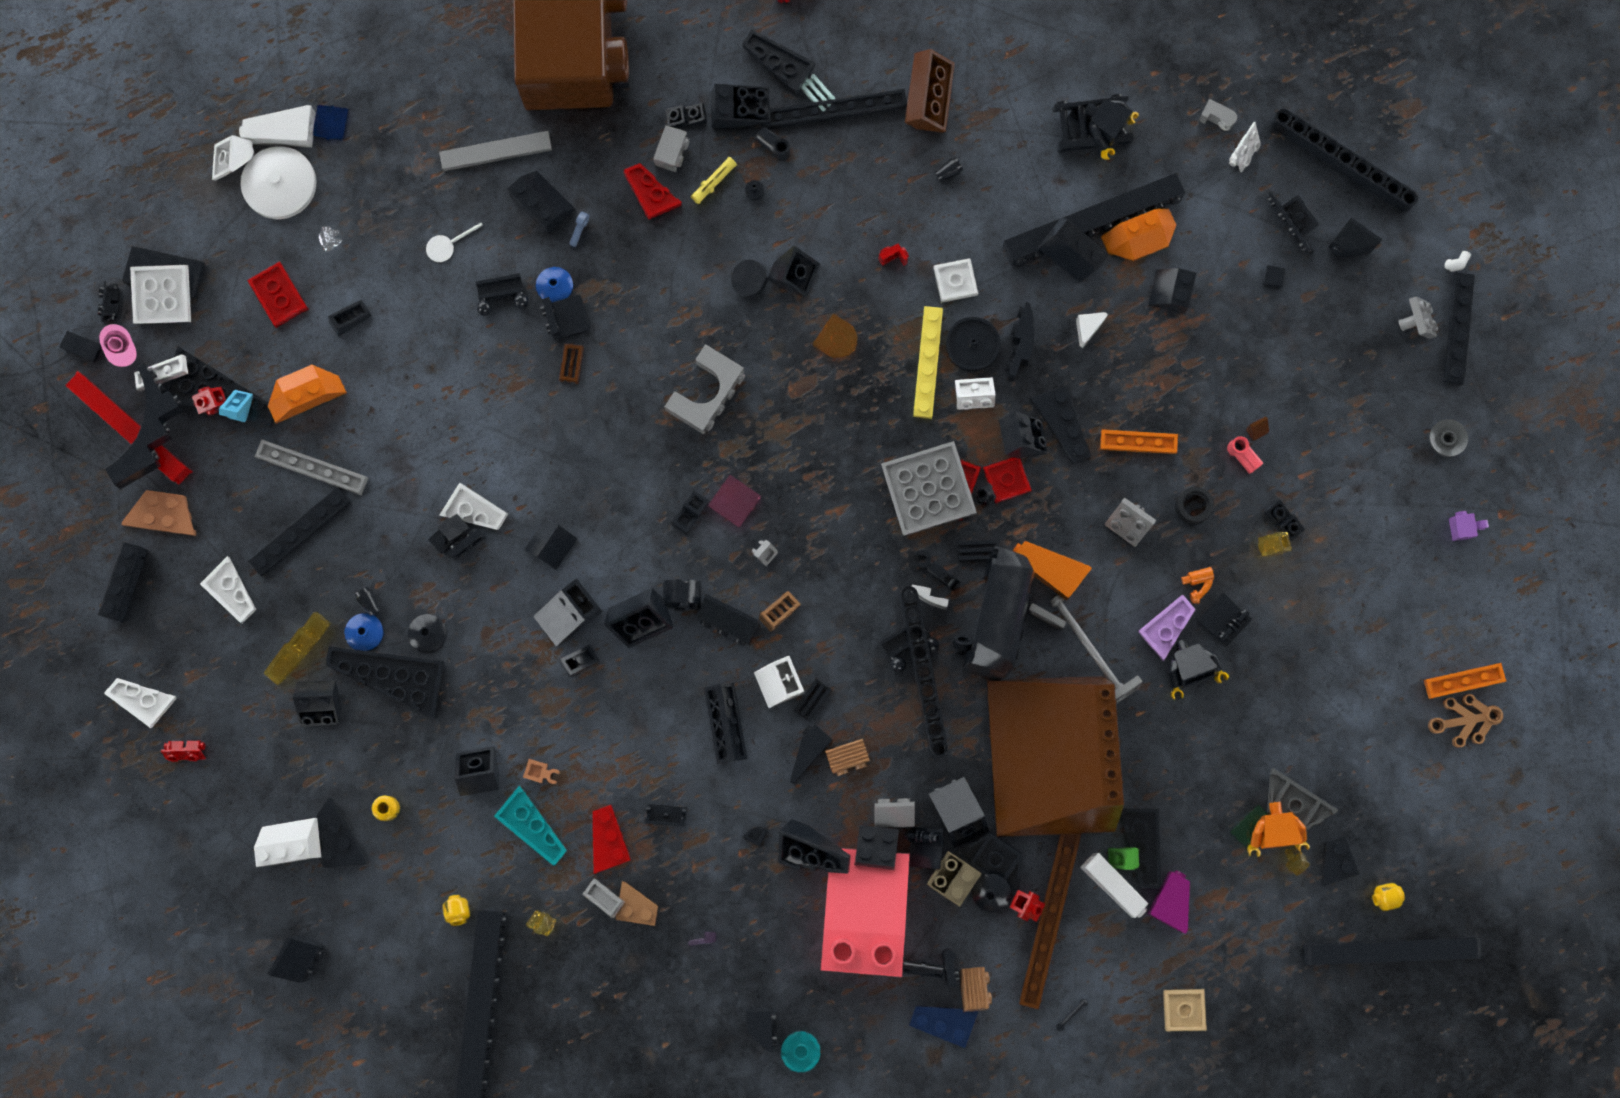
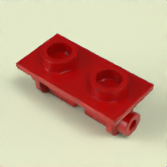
(174, 750)

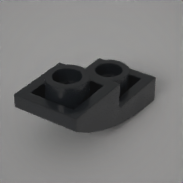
(686, 116)
(1283, 519)

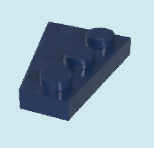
(944, 1023)

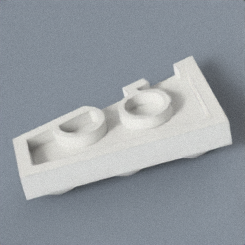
(473, 508)
(142, 702)

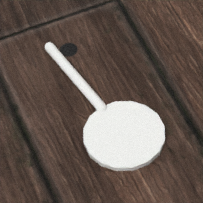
(441, 247)

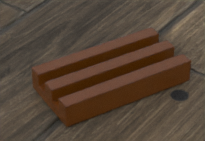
(569, 379)

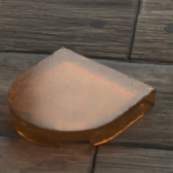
(837, 338)

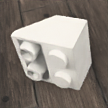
(779, 682)

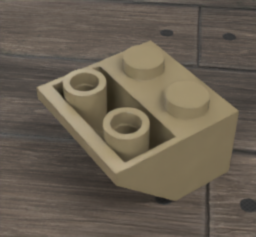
(954, 879)

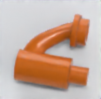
(1196, 577)

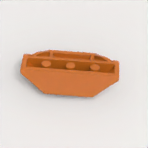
(1140, 235)
(303, 391)

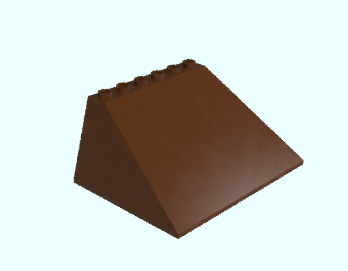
(1055, 756)

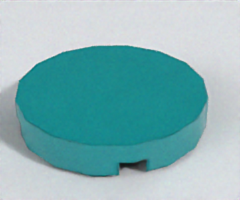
(800, 1051)

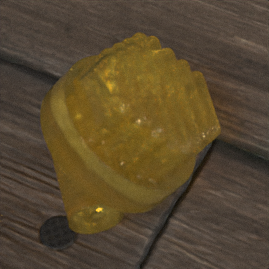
(1296, 863)
(541, 923)

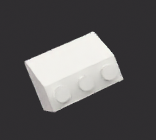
(287, 843)

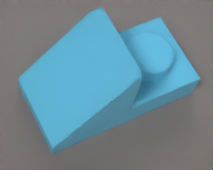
(237, 406)

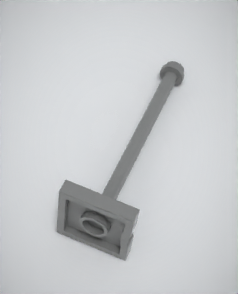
(1121, 690)

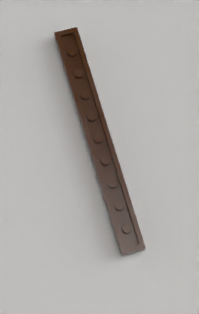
(1049, 920)

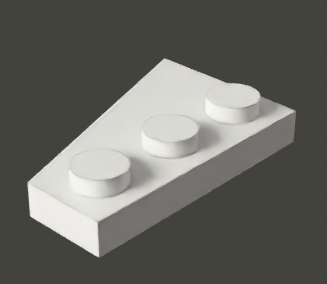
(229, 590)

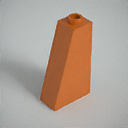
(1053, 569)

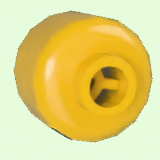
(390, 804)
(1388, 896)
(456, 910)

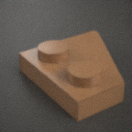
(636, 907)

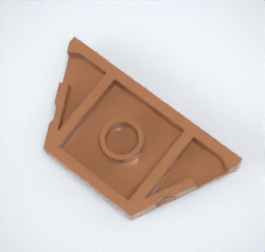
(161, 513)

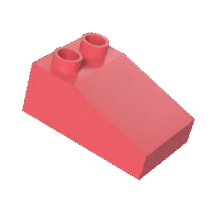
(866, 919)

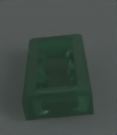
(1244, 830)

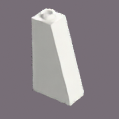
(281, 128)
(1114, 885)

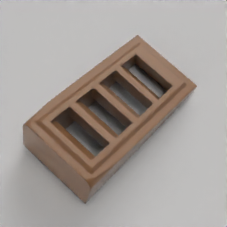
(770, 625)

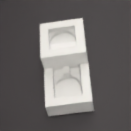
(924, 595)

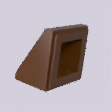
(1258, 428)

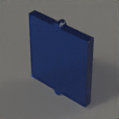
(330, 122)

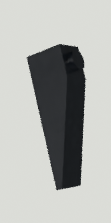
(806, 848)

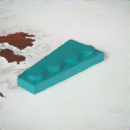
(528, 824)

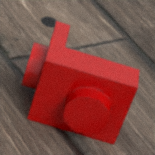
(890, 253)

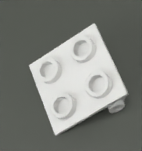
(1248, 145)

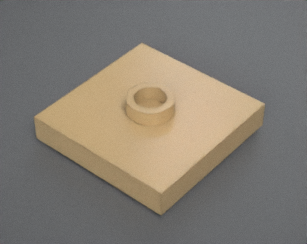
(1184, 1010)

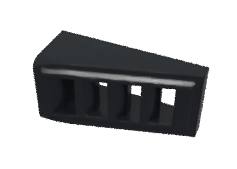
(345, 326)

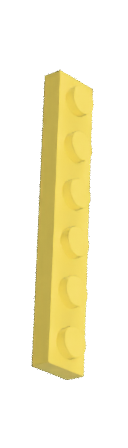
(928, 362)

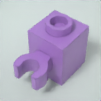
(1465, 527)

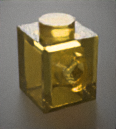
(1274, 544)

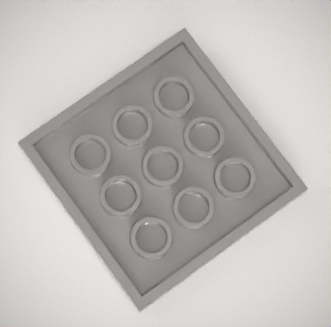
(928, 488)

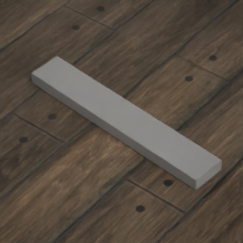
(495, 151)
(311, 467)

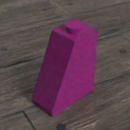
(1172, 902)

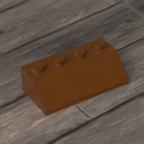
(929, 91)

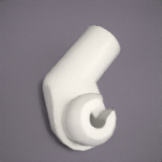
(1458, 264)

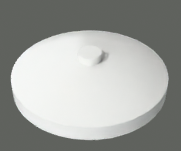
(278, 182)

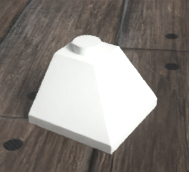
(231, 155)

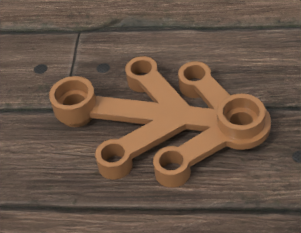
(1468, 719)

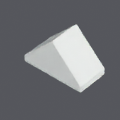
(1088, 324)

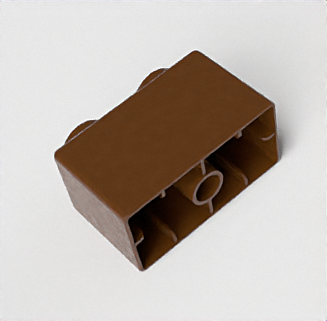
(567, 53)

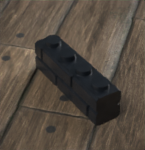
(122, 582)

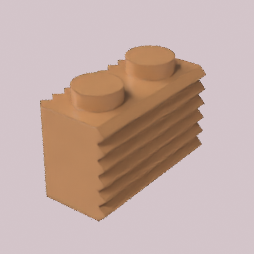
(847, 757)
(974, 989)

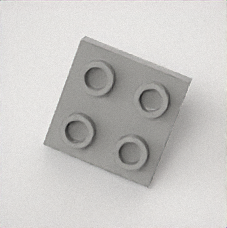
(1420, 318)
(1130, 522)

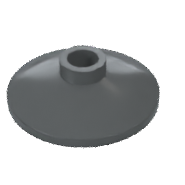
(1454, 431)

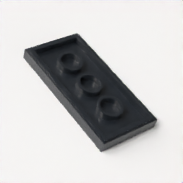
(144, 257)

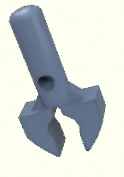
(582, 221)

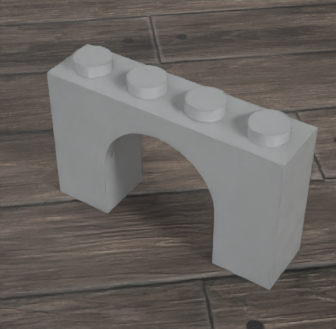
(702, 415)

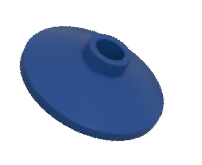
(557, 292)
(372, 635)

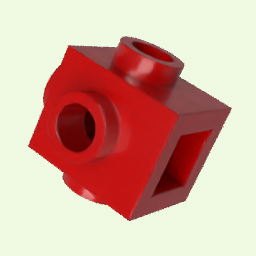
(209, 400)
(1027, 905)

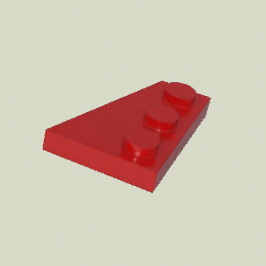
(649, 192)
(608, 841)

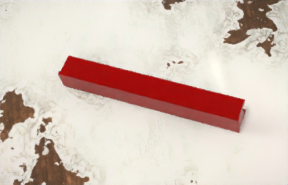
(123, 423)

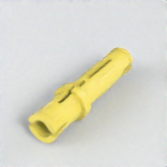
(709, 185)

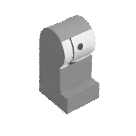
(1219, 115)

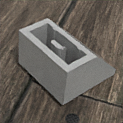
(894, 814)

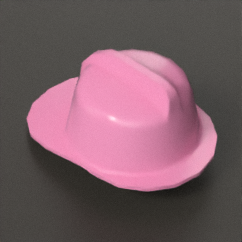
(117, 345)

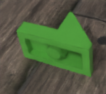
(1123, 858)

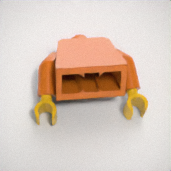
(1278, 831)

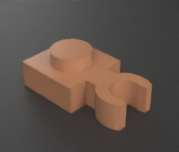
(538, 771)

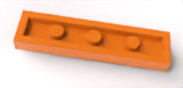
(1139, 441)
(1465, 680)

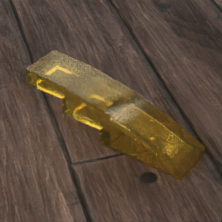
(298, 647)

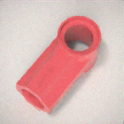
(1246, 456)

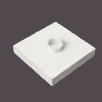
(955, 280)

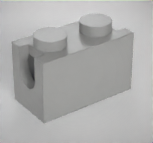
(671, 148)

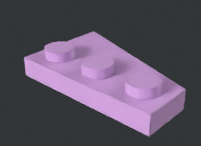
(1166, 626)

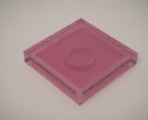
(734, 501)

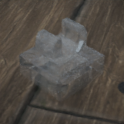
(327, 238)

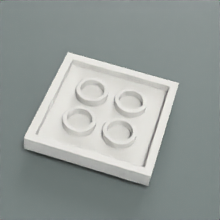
(160, 294)

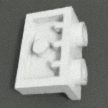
(975, 393)

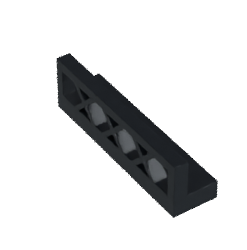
(729, 722)

